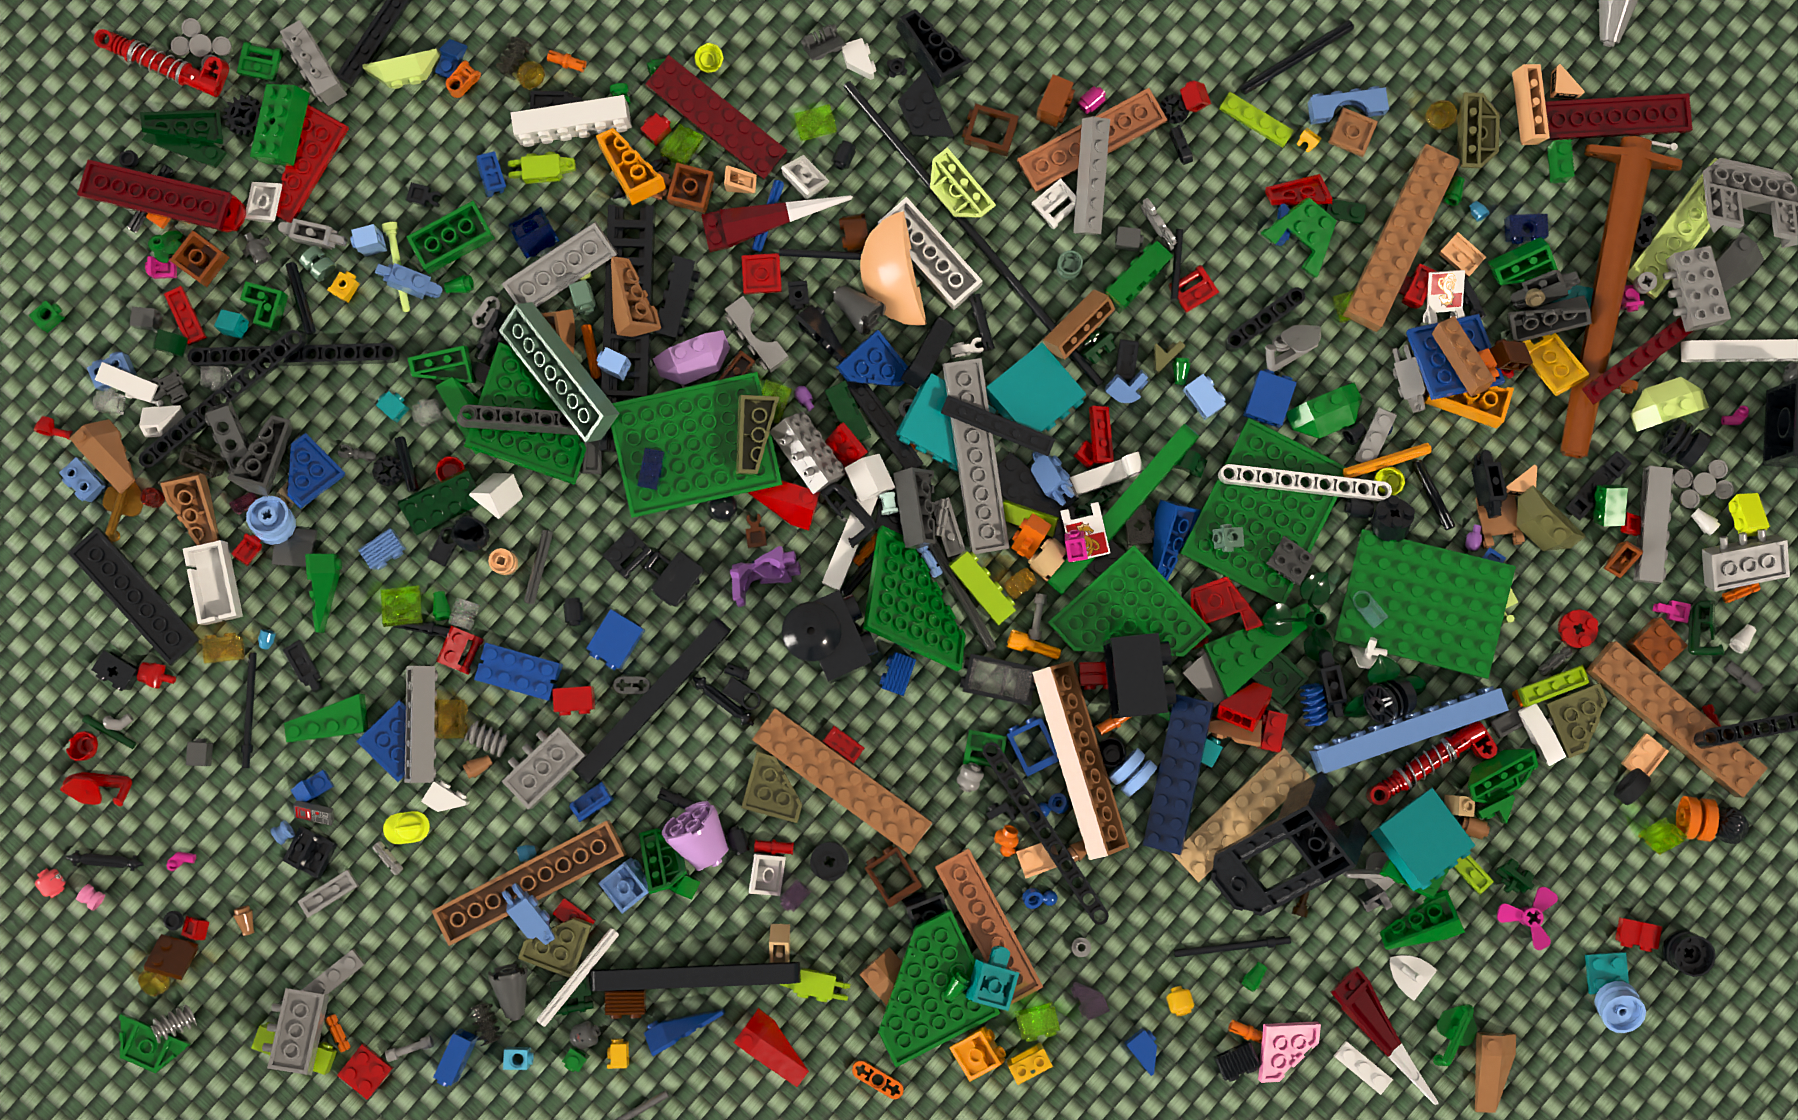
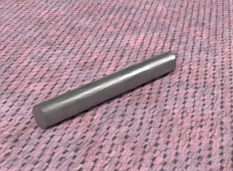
(644, 1106)

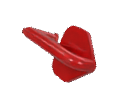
(85, 787)

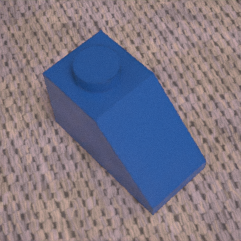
(1144, 1049)

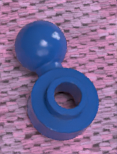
(1053, 803)
(1049, 898)

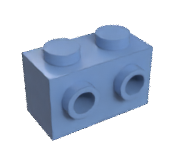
(116, 359)
(83, 480)

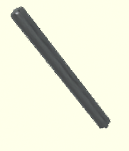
(963, 597)

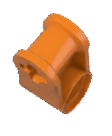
(463, 75)

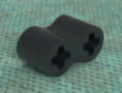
(1644, 231)

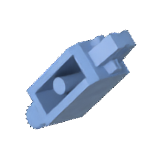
(408, 281)
(1051, 477)
(528, 915)

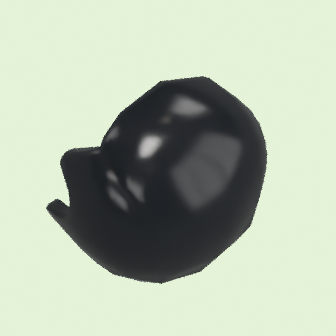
(722, 509)
(1112, 752)

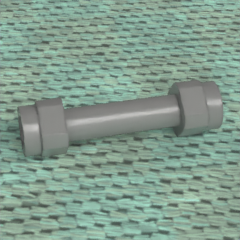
(1040, 600)
(424, 1043)

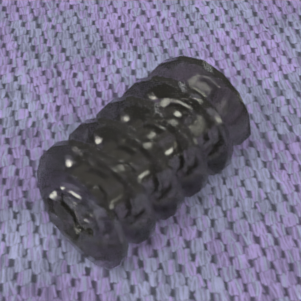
(513, 56)
(485, 1023)

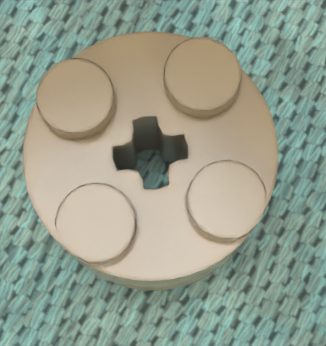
(1049, 559)

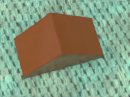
(1622, 558)

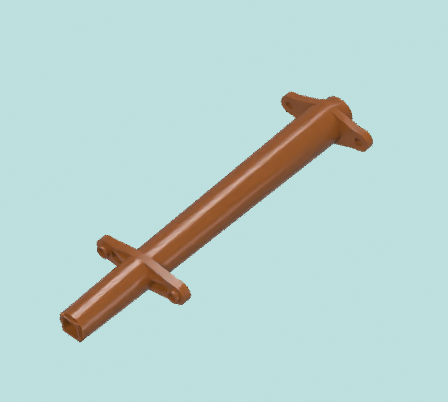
(1624, 211)

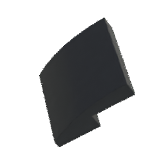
(310, 852)

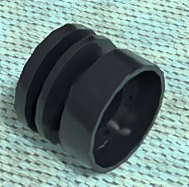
(1687, 445)
(1390, 700)
(1699, 955)

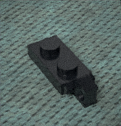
(551, 98)
(1470, 299)
(490, 336)
(303, 665)

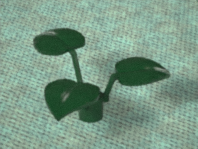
(1278, 617)
(1382, 670)

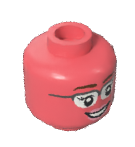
(50, 882)

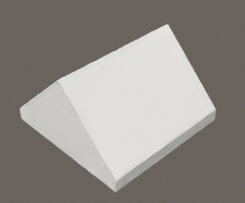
(804, 177)
(498, 493)
(767, 874)

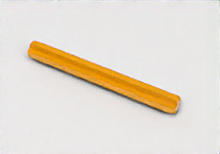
(1386, 461)

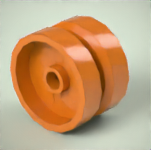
(1698, 818)

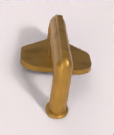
(121, 504)

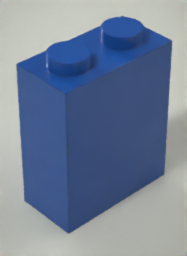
(1270, 398)
(615, 640)
(455, 1057)

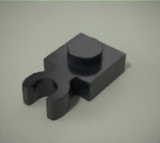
(421, 194)

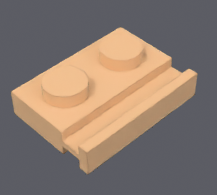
(1462, 254)
(1645, 755)
(1036, 859)

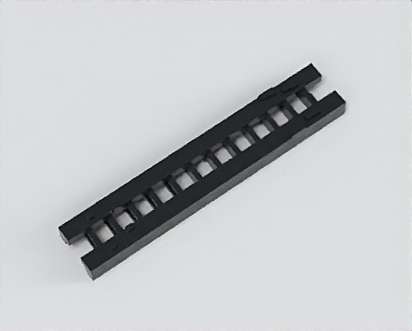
(645, 264)

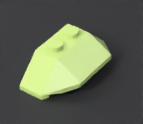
(404, 69)
(957, 187)
(1667, 402)

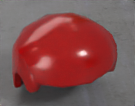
(448, 466)
(82, 746)

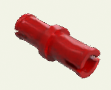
(773, 847)

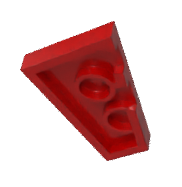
(1297, 190)

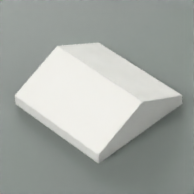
(263, 201)
(869, 477)

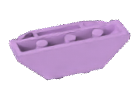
(693, 358)

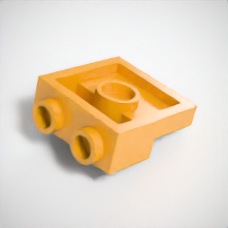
(978, 1053)

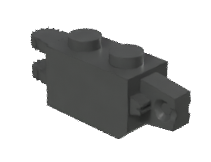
(1552, 284)

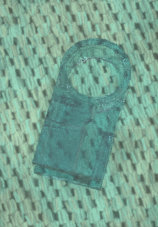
(1372, 613)

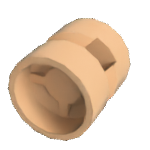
(503, 561)

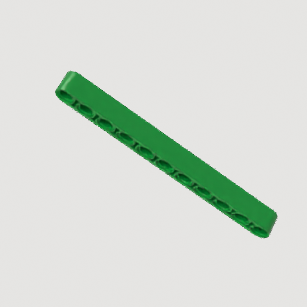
(1131, 501)

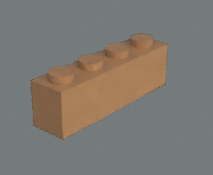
(1079, 324)
(1463, 356)

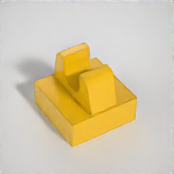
(1309, 137)

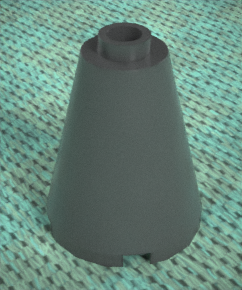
(859, 308)
(510, 989)

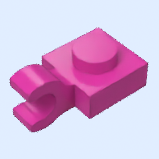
(1675, 610)

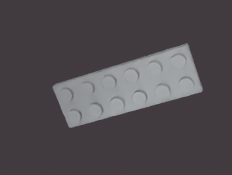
(560, 267)

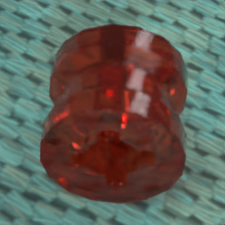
(147, 497)

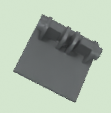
(830, 43)
(1291, 561)

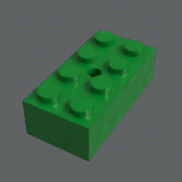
(280, 124)
(433, 241)

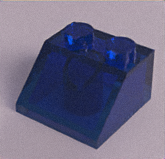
(533, 233)

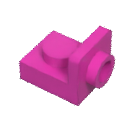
(1631, 299)
(1076, 546)

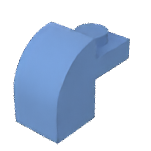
(1124, 391)

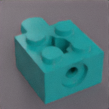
(1001, 980)

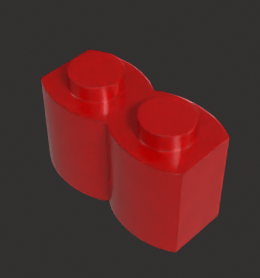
(1638, 933)

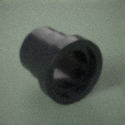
(1354, 433)

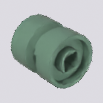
(315, 260)
(1069, 265)

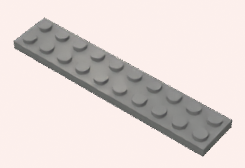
(976, 461)

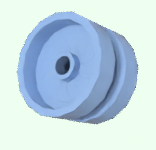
(271, 520)
(1135, 774)
(1620, 1007)

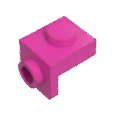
(160, 270)

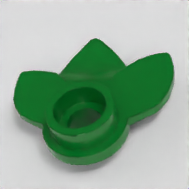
(168, 245)

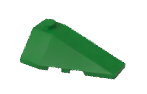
(455, 397)
(324, 574)

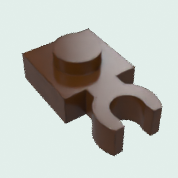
(755, 535)

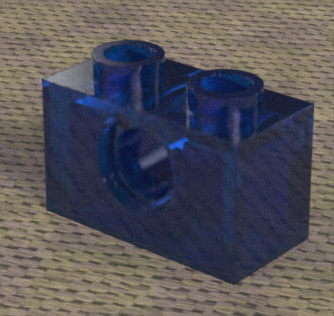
(1535, 222)
(651, 469)

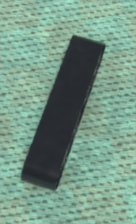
(1272, 314)

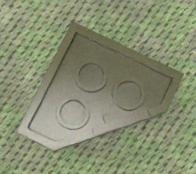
(1577, 718)
(771, 791)
(563, 952)

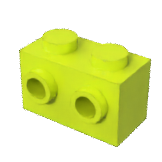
(1748, 513)

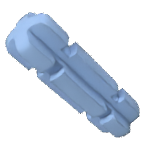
(930, 561)

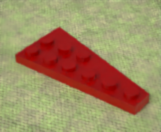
(316, 147)

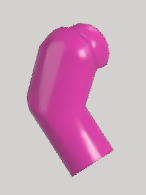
(1737, 418)
(178, 859)

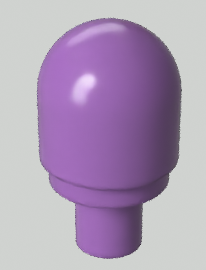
(804, 397)
(1474, 539)

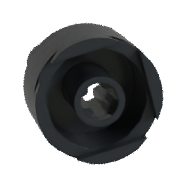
(1392, 519)

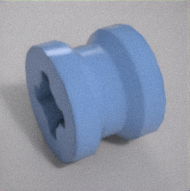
(282, 832)

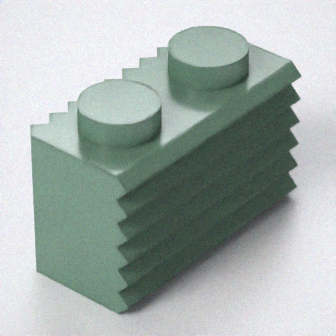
(583, 297)

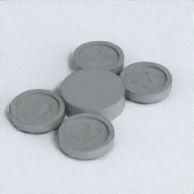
(199, 44)
(1158, 224)
(1703, 484)

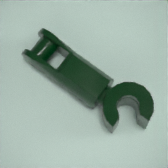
(1086, 510)

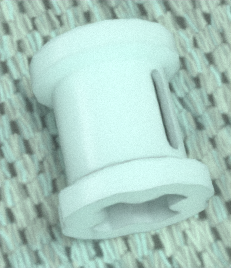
(888, 503)

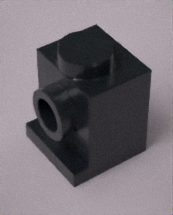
(798, 287)

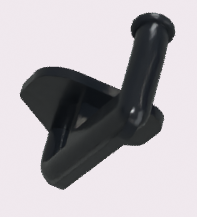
(850, 502)

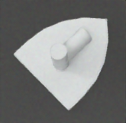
(1367, 657)
(1411, 974)

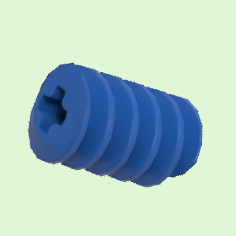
(1315, 704)

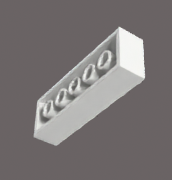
(571, 120)
(936, 258)

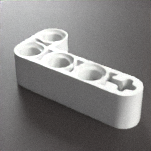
(1108, 474)

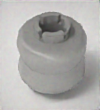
(970, 777)

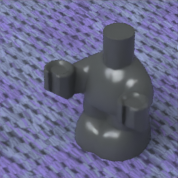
(257, 249)

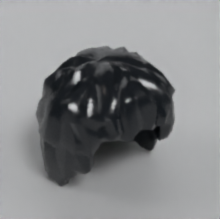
(470, 533)
(1732, 825)

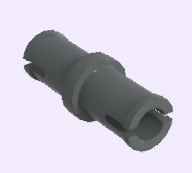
(1743, 677)

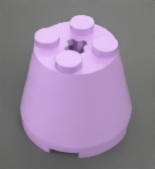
(697, 835)

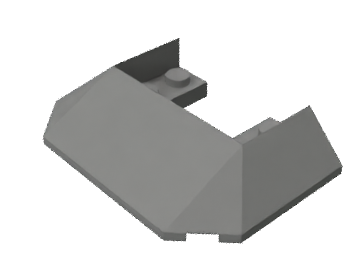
(1740, 186)

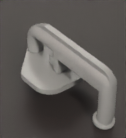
(1300, 340)
(1374, 864)

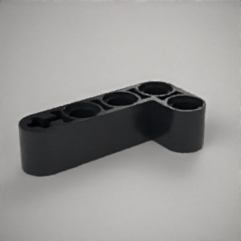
(928, 352)

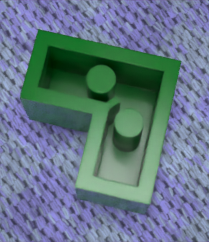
(269, 304)

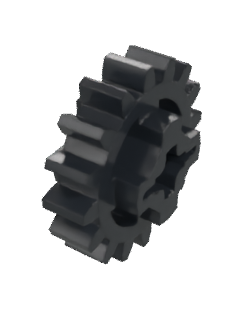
(236, 113)

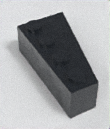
(932, 49)

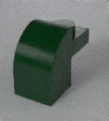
(170, 343)
(1192, 463)

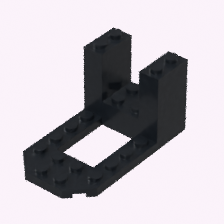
(1306, 823)

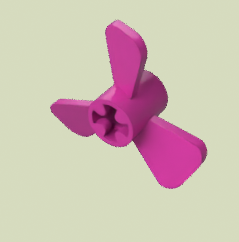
(1543, 900)

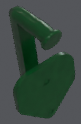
(1695, 625)

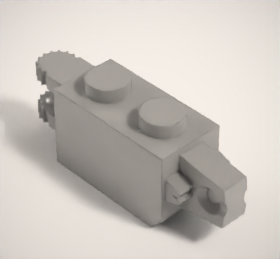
(312, 234)
(1410, 378)

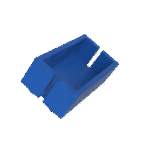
(518, 671)

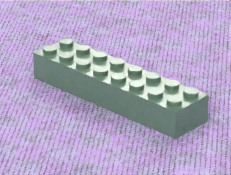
(558, 372)

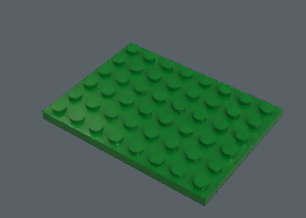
(700, 443)
(1262, 511)
(1437, 602)

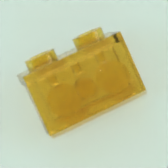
(222, 648)
(451, 718)

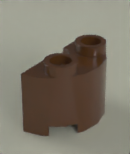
(855, 232)

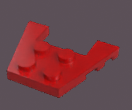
(1220, 600)

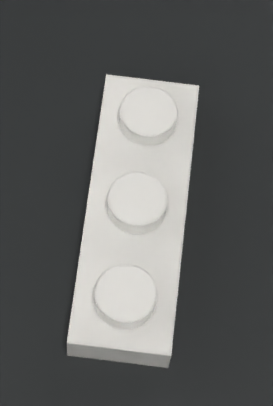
(1363, 1067)

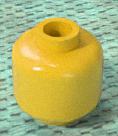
(1180, 1001)

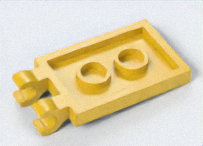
(1555, 363)

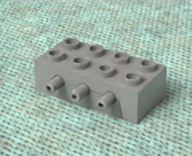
(312, 63)
(1697, 289)
(808, 452)
(1745, 561)
(543, 767)
(296, 1031)

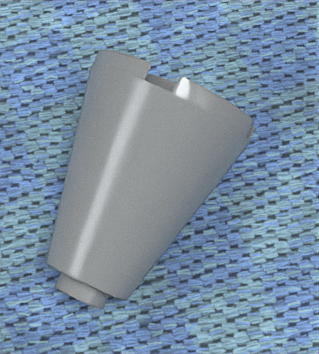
(1613, 19)

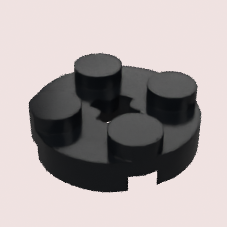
(839, 866)

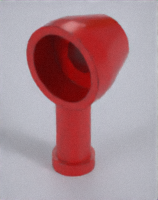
(46, 427)

